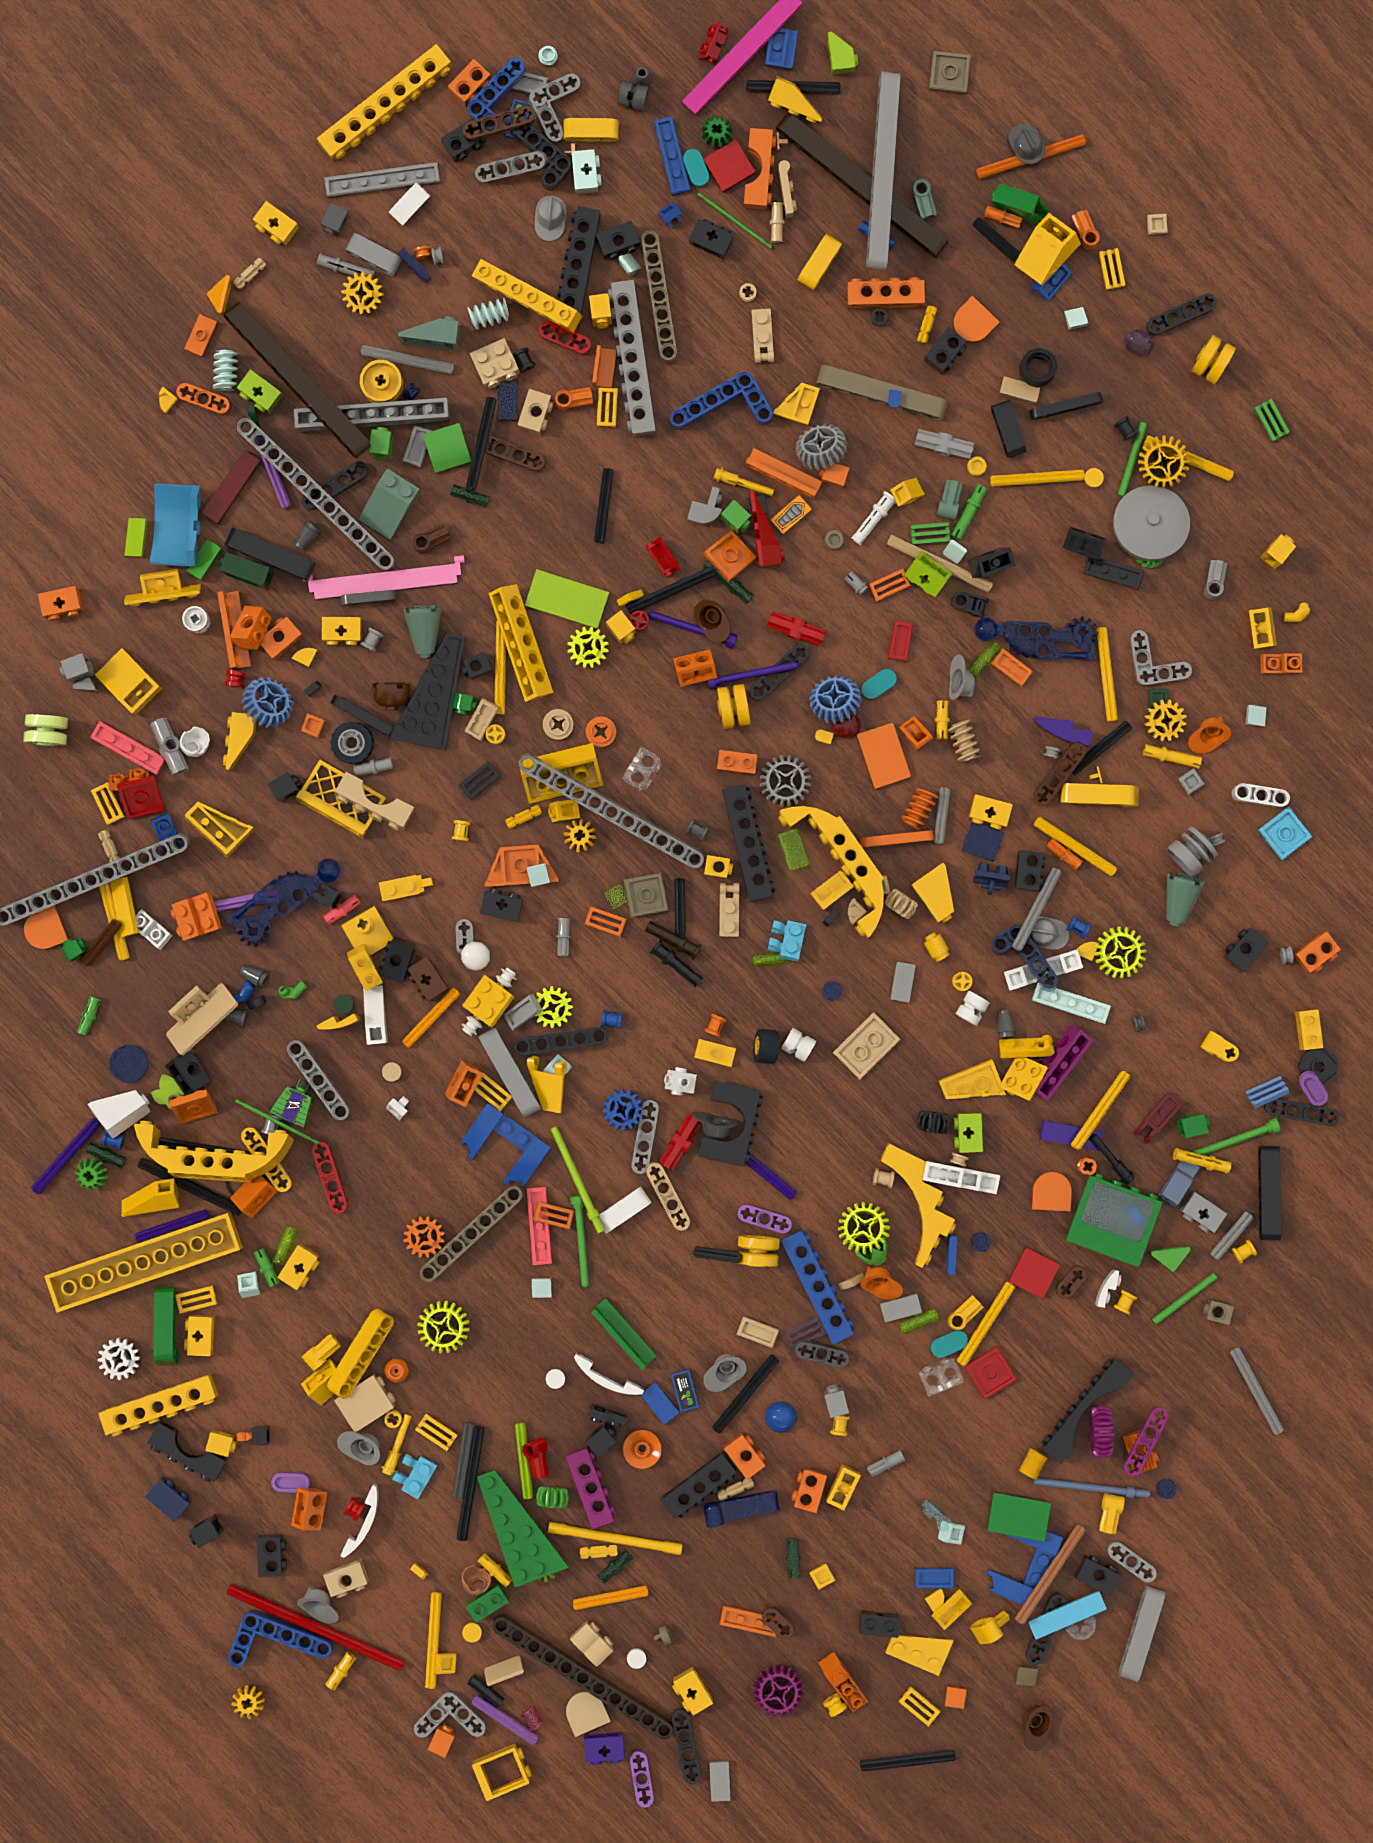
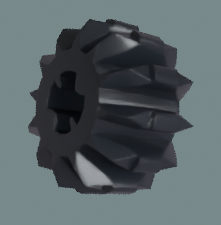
(932, 1122)

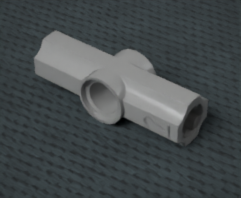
(944, 444)
(173, 757)

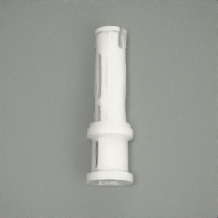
(879, 510)

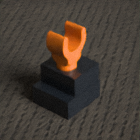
(260, 1435)

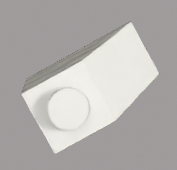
(120, 1111)

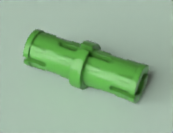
(89, 1015)
(266, 1267)

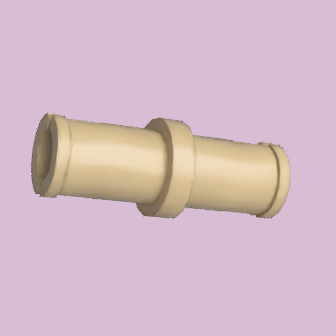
(777, 222)

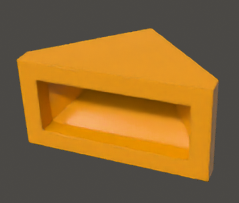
(220, 293)

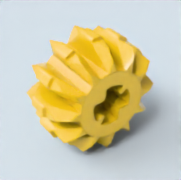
(575, 830)
(255, 1704)

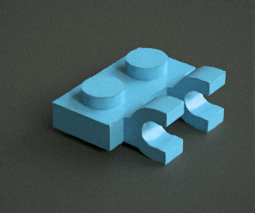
(792, 941)
(419, 1476)

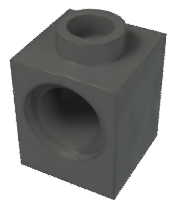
(334, 220)

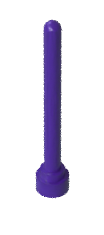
(729, 642)
(716, 682)

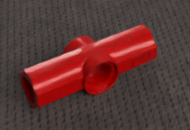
(796, 628)
(680, 1142)

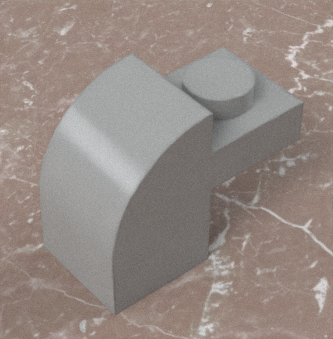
(706, 514)

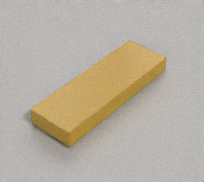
(124, 907)

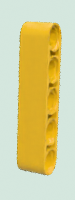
(360, 1353)

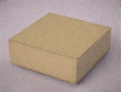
(1157, 224)

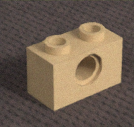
(535, 400)
(334, 1578)

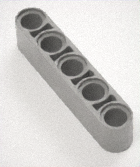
(509, 1072)
(310, 1075)
(1141, 1633)

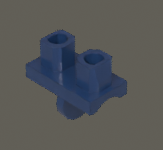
(991, 880)

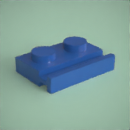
(781, 49)

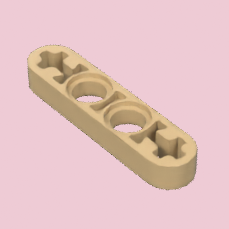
(665, 1197)

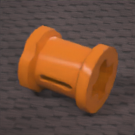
(715, 1025)
(1080, 1166)

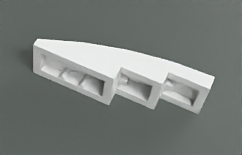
(961, 1177)

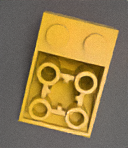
(1047, 249)
(128, 681)

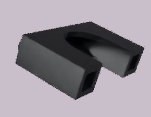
(746, 1101)

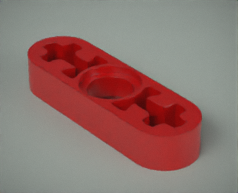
(549, 337)

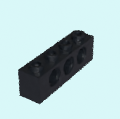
(718, 1463)

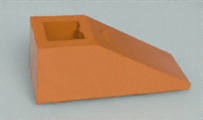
(843, 1682)

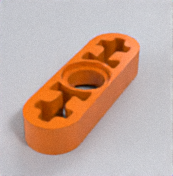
(200, 391)

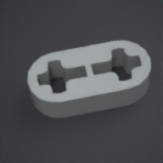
(459, 934)

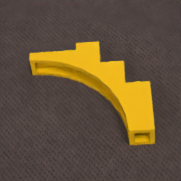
(927, 1197)

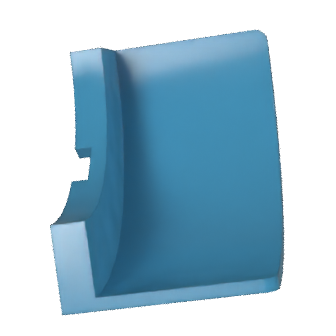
(176, 524)

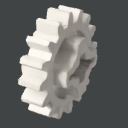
(127, 1361)

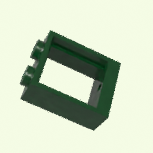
(246, 570)

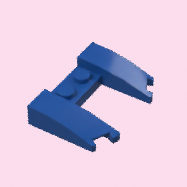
(533, 1147)
(1041, 1560)

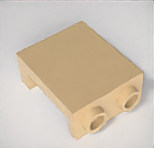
(366, 1402)

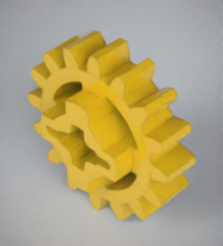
(362, 284)
(1168, 732)

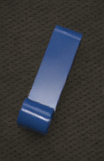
(499, 91)

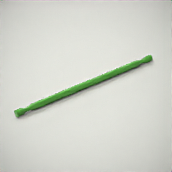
(735, 220)
(276, 1121)

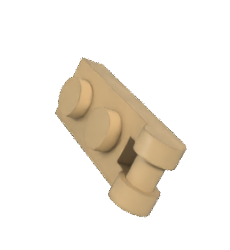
(786, 189)
(762, 335)
(729, 911)

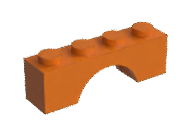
(760, 146)

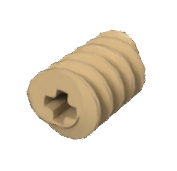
(964, 741)

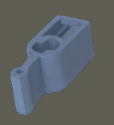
(1178, 1183)

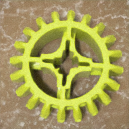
(1116, 943)
(856, 1233)
(435, 1323)

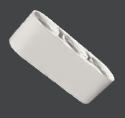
(1270, 794)
(624, 1209)

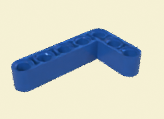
(722, 399)
(276, 1635)

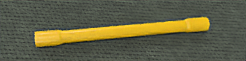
(564, 1529)

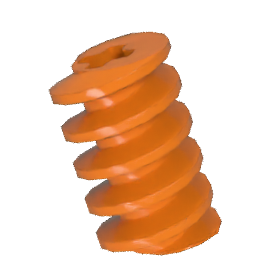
(918, 808)

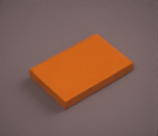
(883, 755)

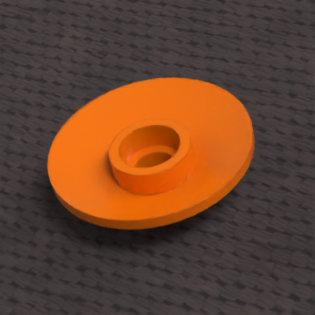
(642, 1459)

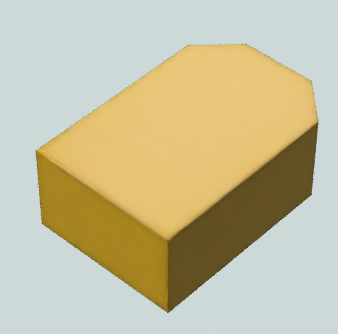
(824, 736)
(417, 1569)

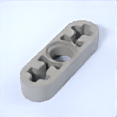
(1117, 1557)

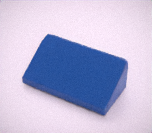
(1053, 284)

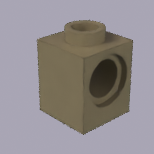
(1224, 1317)

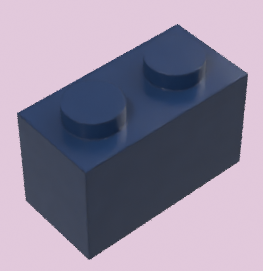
(169, 1498)

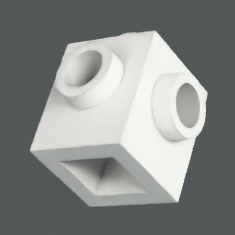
(680, 1081)

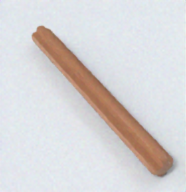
(1050, 1574)

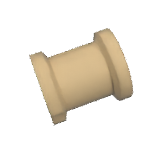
(883, 1178)

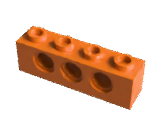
(856, 300)

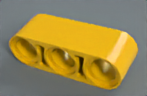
(591, 130)
(820, 261)

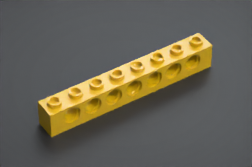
(386, 93)

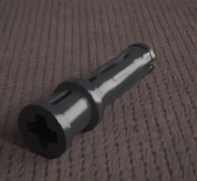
(668, 957)

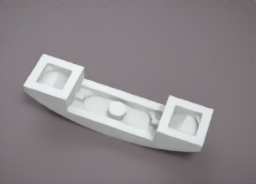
(1060, 964)
(629, 1387)
(372, 1500)

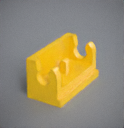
(831, 890)

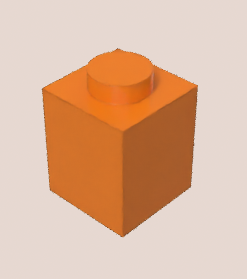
(834, 475)
(442, 1740)

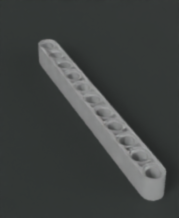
(883, 171)
(307, 490)
(617, 818)
(101, 877)

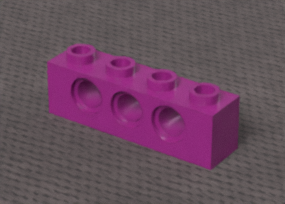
(1066, 1055)
(596, 1517)

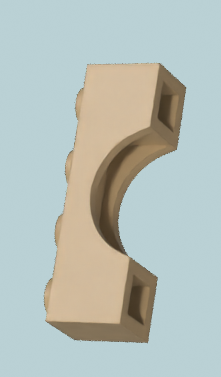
(395, 813)

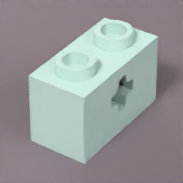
(581, 161)

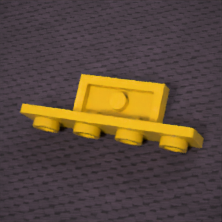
(161, 586)

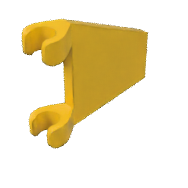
(548, 1085)

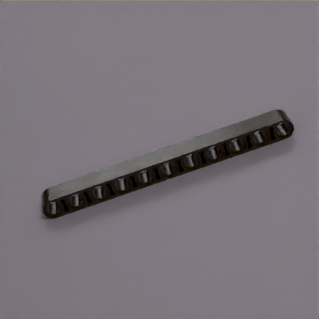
(859, 183)
(297, 380)
(587, 1685)

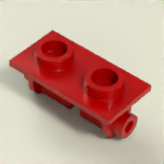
(715, 35)
(666, 561)

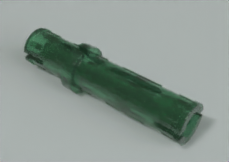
(734, 586)

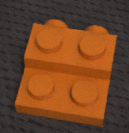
(196, 916)

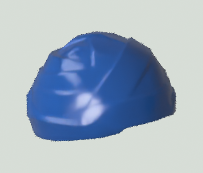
(780, 1417)

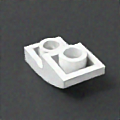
(409, 203)
(152, 930)
(1110, 1282)

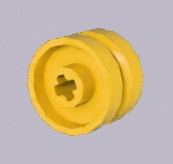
(1213, 359)
(381, 371)
(730, 707)
(758, 1247)

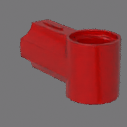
(535, 1453)

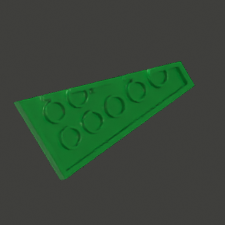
(522, 1541)

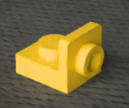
(563, 810)

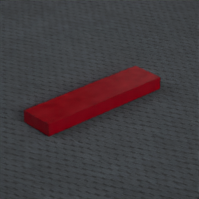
(231, 487)

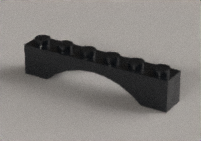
(1112, 1378)

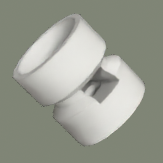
(196, 620)
(972, 1008)
(798, 1044)

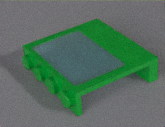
(1114, 1220)

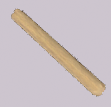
(956, 571)

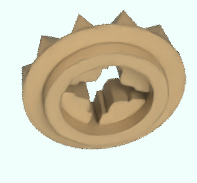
(548, 723)

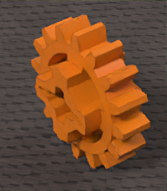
(431, 1242)

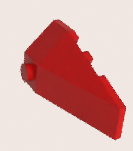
(766, 544)

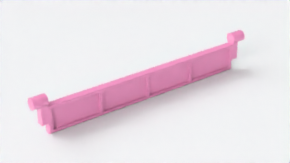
(386, 580)

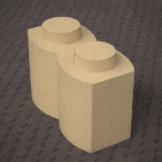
(592, 1643)

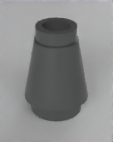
(643, 80)
(307, 534)
(256, 976)
(1005, 1025)

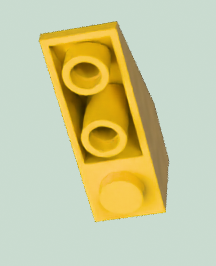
(790, 96)
(241, 734)
(152, 1198)

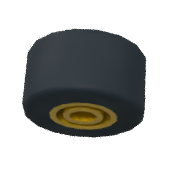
(766, 1046)

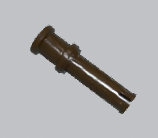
(681, 944)

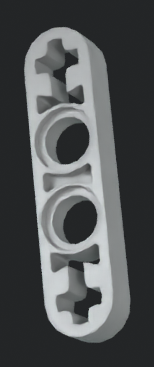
(511, 167)
(642, 1136)

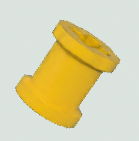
(461, 830)
(369, 927)
(1244, 1251)
(1125, 1302)
(839, 1425)

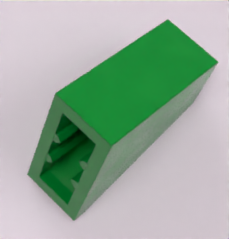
(1020, 203)

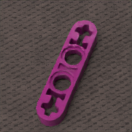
(1148, 1442)

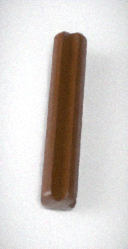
(100, 942)

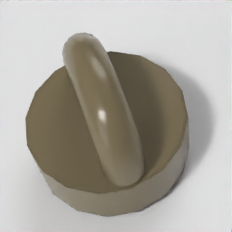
(665, 1635)

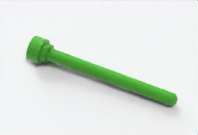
(1271, 1126)
(578, 1204)

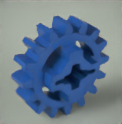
(627, 1116)

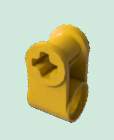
(1217, 1045)

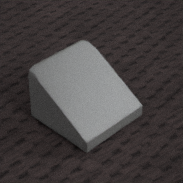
(86, 685)

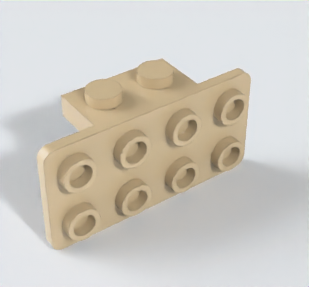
(198, 1015)

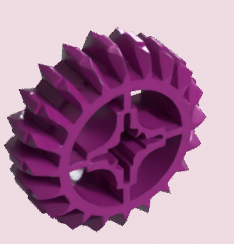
(1101, 1432)
(771, 1695)

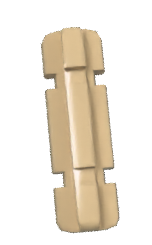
(249, 273)
(108, 845)
(735, 1489)

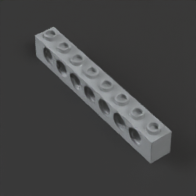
(626, 290)
(380, 414)

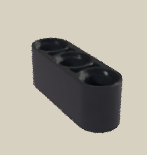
(1008, 429)

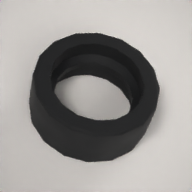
(1042, 354)

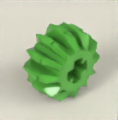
(86, 1177)
(552, 1497)

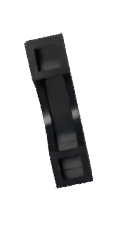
(166, 1440)

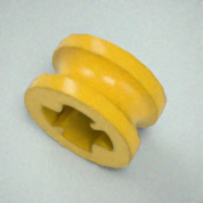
(391, 1424)

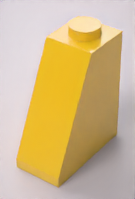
(935, 893)

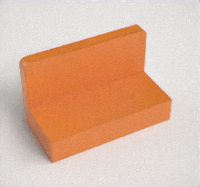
(604, 367)
(253, 1195)

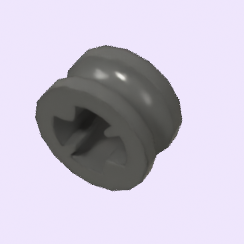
(1138, 1023)

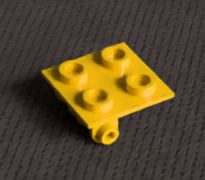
(1023, 1078)

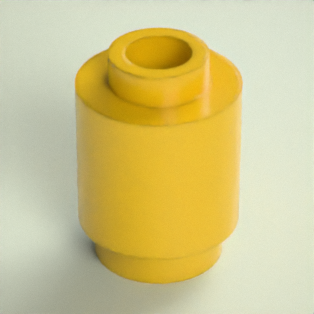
(936, 946)

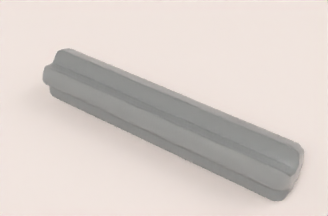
(941, 818)
(1231, 1235)

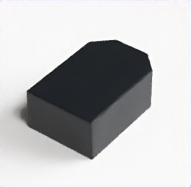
(313, 688)
(830, 918)

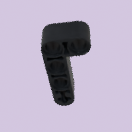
(543, 144)

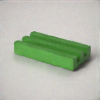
(1277, 415)
(930, 533)

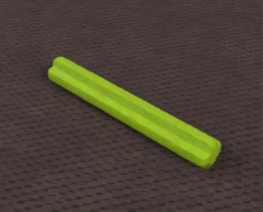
(525, 1470)

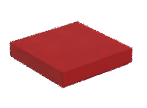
(729, 166)
(141, 797)
(1034, 1273)
(990, 1372)

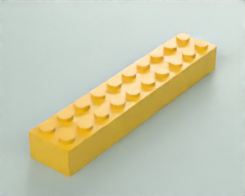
(143, 1262)

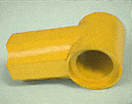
(966, 1312)
(318, 1354)
(1112, 1507)

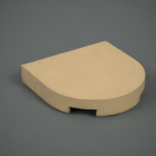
(586, 1713)

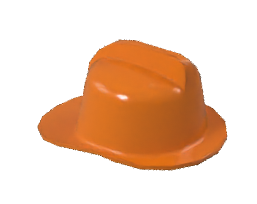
(1209, 735)
(880, 1283)

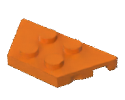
(512, 865)

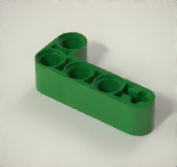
(164, 1329)

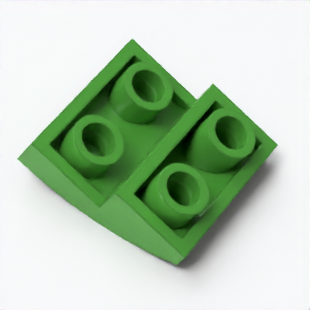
(447, 448)

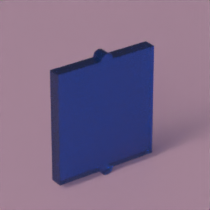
(983, 841)

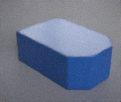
(894, 399)

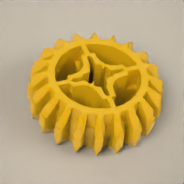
(1172, 458)

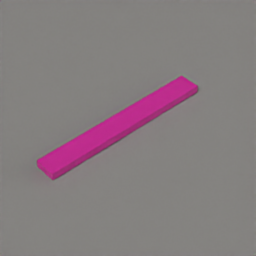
(741, 54)

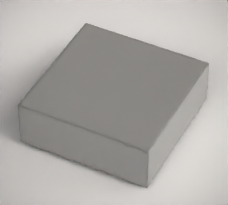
(1190, 781)

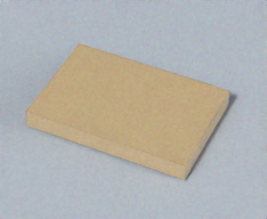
(866, 1046)

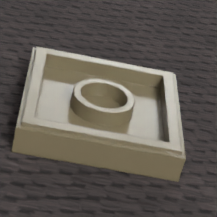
(949, 72)
(645, 895)

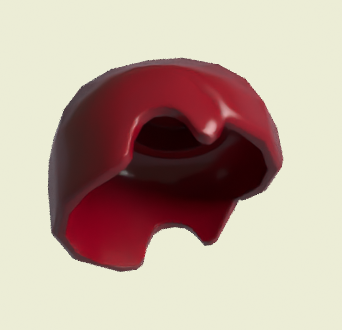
(848, 728)

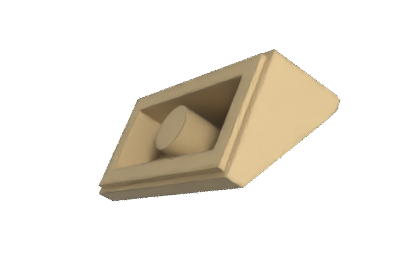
(1019, 390)
(504, 1670)

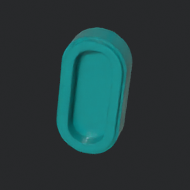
(696, 168)
(878, 684)
(949, 1343)

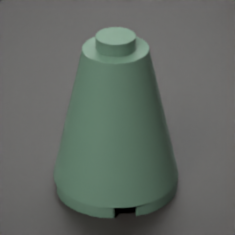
(423, 627)
(1181, 897)

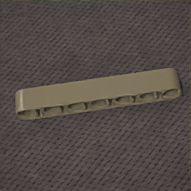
(655, 288)
(878, 392)
(465, 1240)

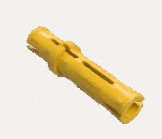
(1172, 756)
(1209, 1163)

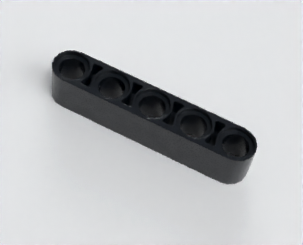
(270, 554)
(551, 1041)
(1269, 1192)

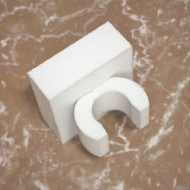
(397, 1108)

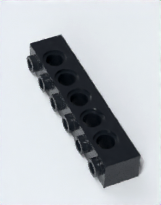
(590, 218)
(731, 795)

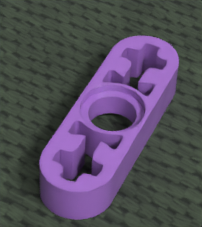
(776, 1227)
(644, 1763)

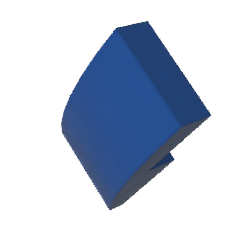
(165, 828)

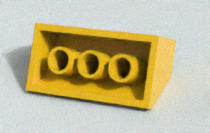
(576, 762)

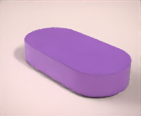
(1313, 1088)
(290, 1481)

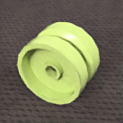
(45, 730)

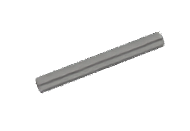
(407, 359)
(1036, 909)
(1256, 1390)

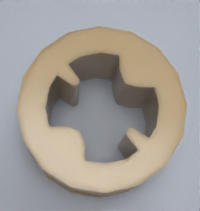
(752, 289)
(959, 1159)

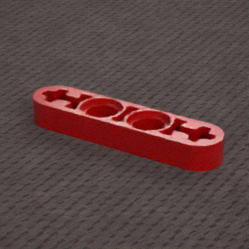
(333, 1176)

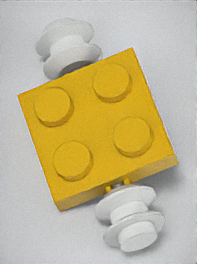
(488, 1001)

